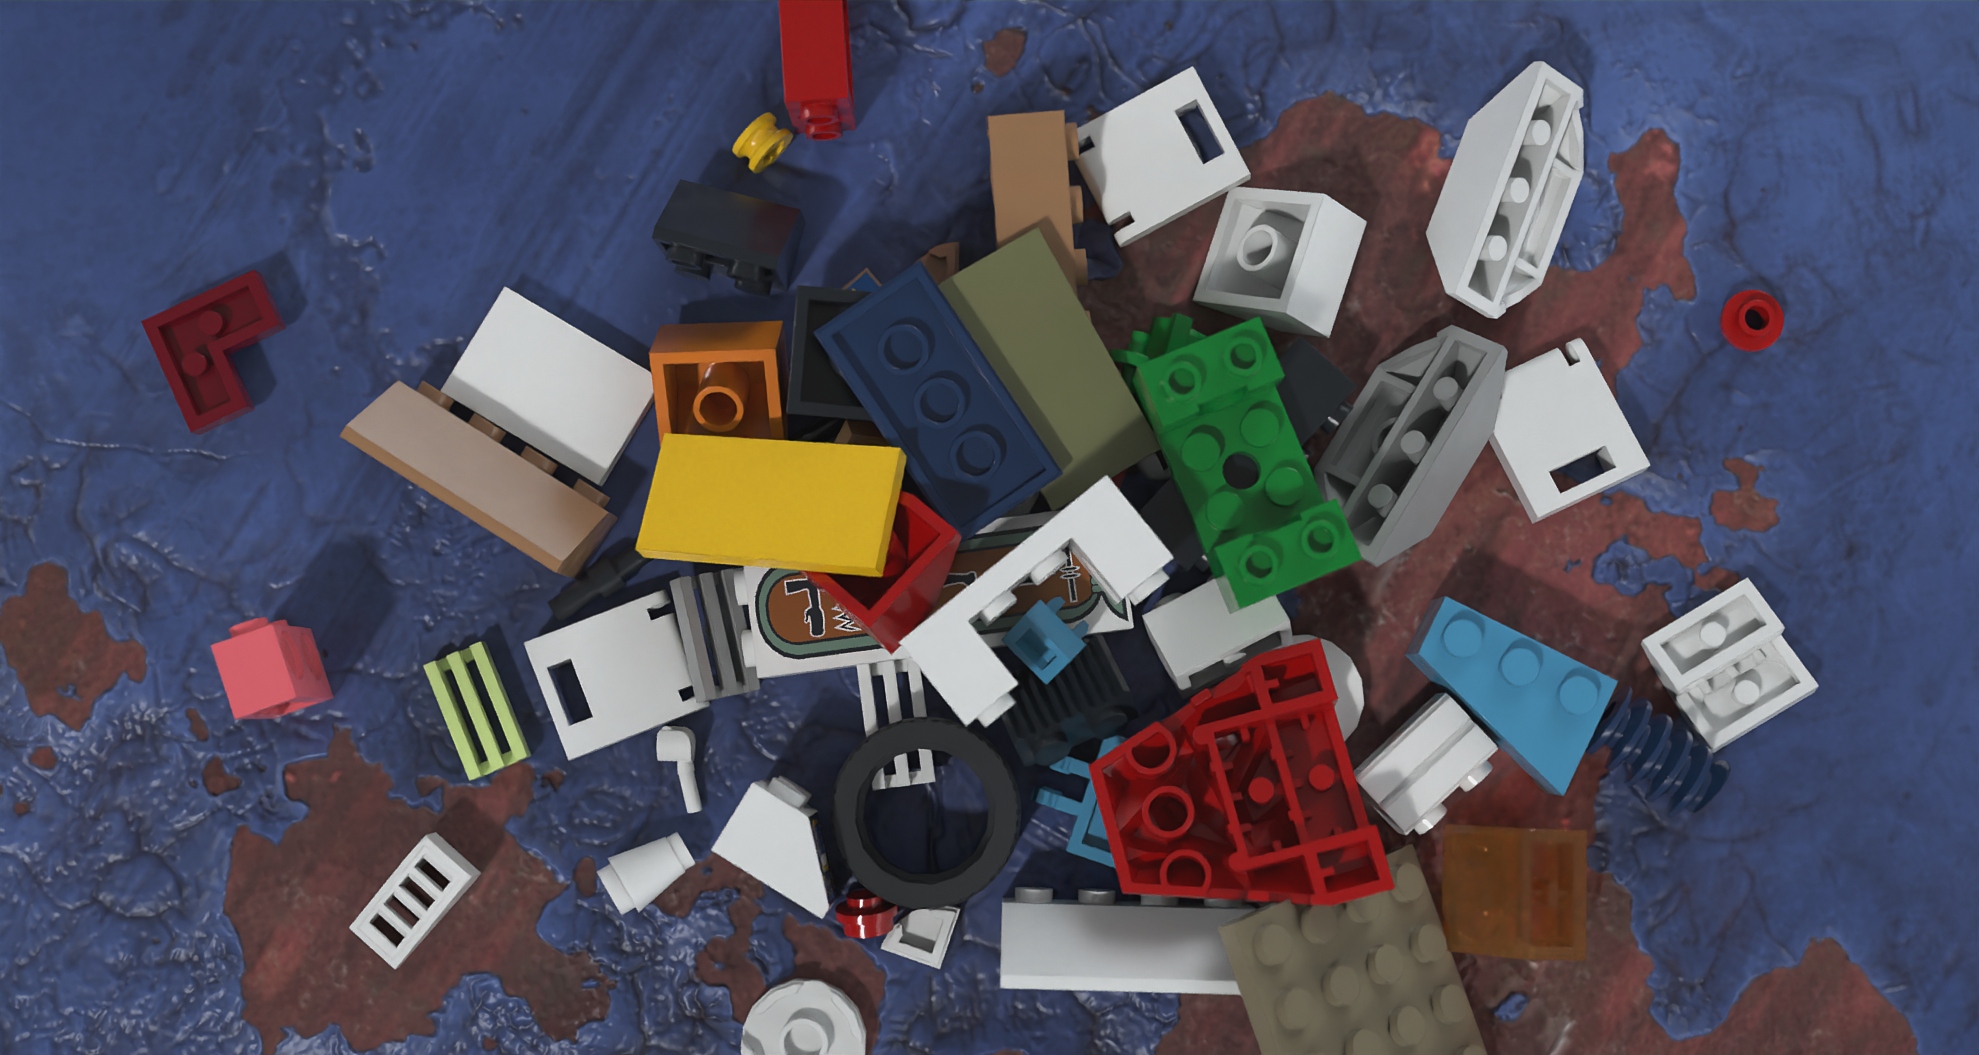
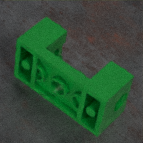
(1221, 403)

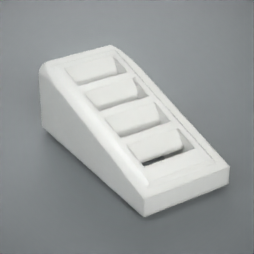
(449, 864)

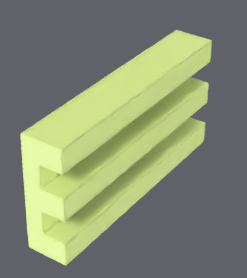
(454, 719)

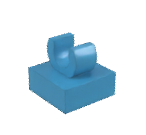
(1045, 639)

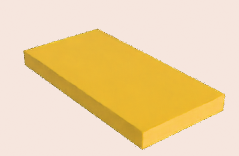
(772, 504)

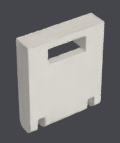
(1148, 162)
(1555, 417)
(626, 670)

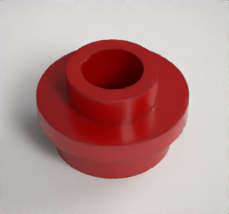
(1739, 333)
(865, 914)

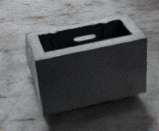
(730, 236)

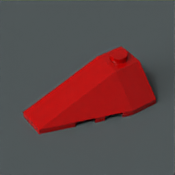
(911, 581)

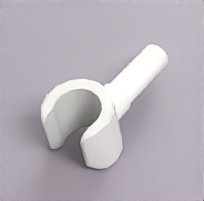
(679, 745)

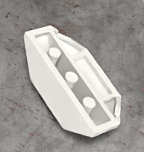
(1509, 191)

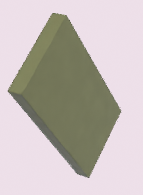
(1051, 363)

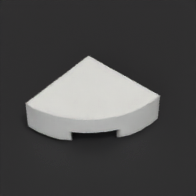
(923, 935)

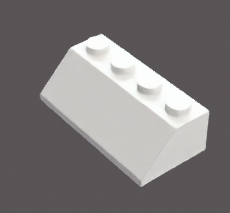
(1116, 943)

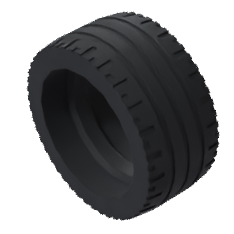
(891, 881)

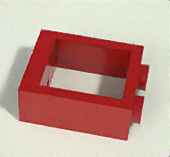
(817, 67)

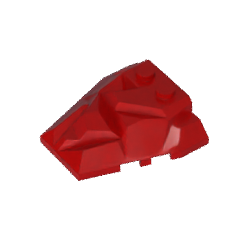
(1261, 789)

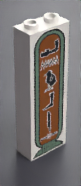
(804, 632)

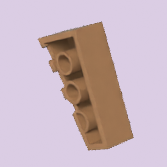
(1033, 184)

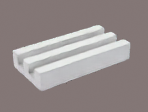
(889, 670)

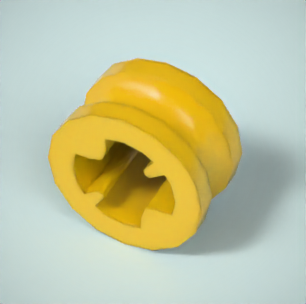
(762, 142)

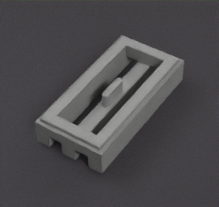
(723, 635)

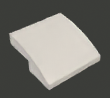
(1728, 665)

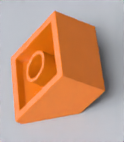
(721, 379)

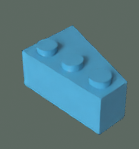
(1516, 689)

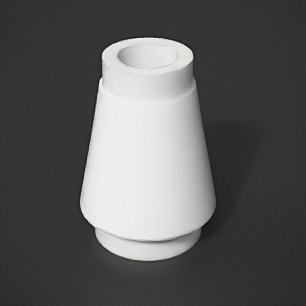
(645, 872)

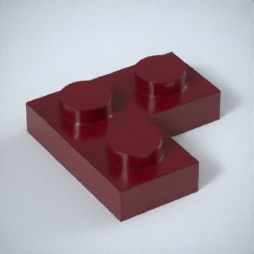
(197, 345)

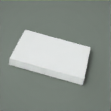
(552, 386)

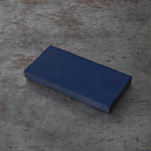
(938, 401)

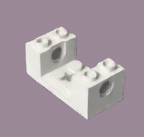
(1106, 540)

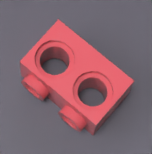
(270, 669)

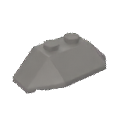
(1413, 440)

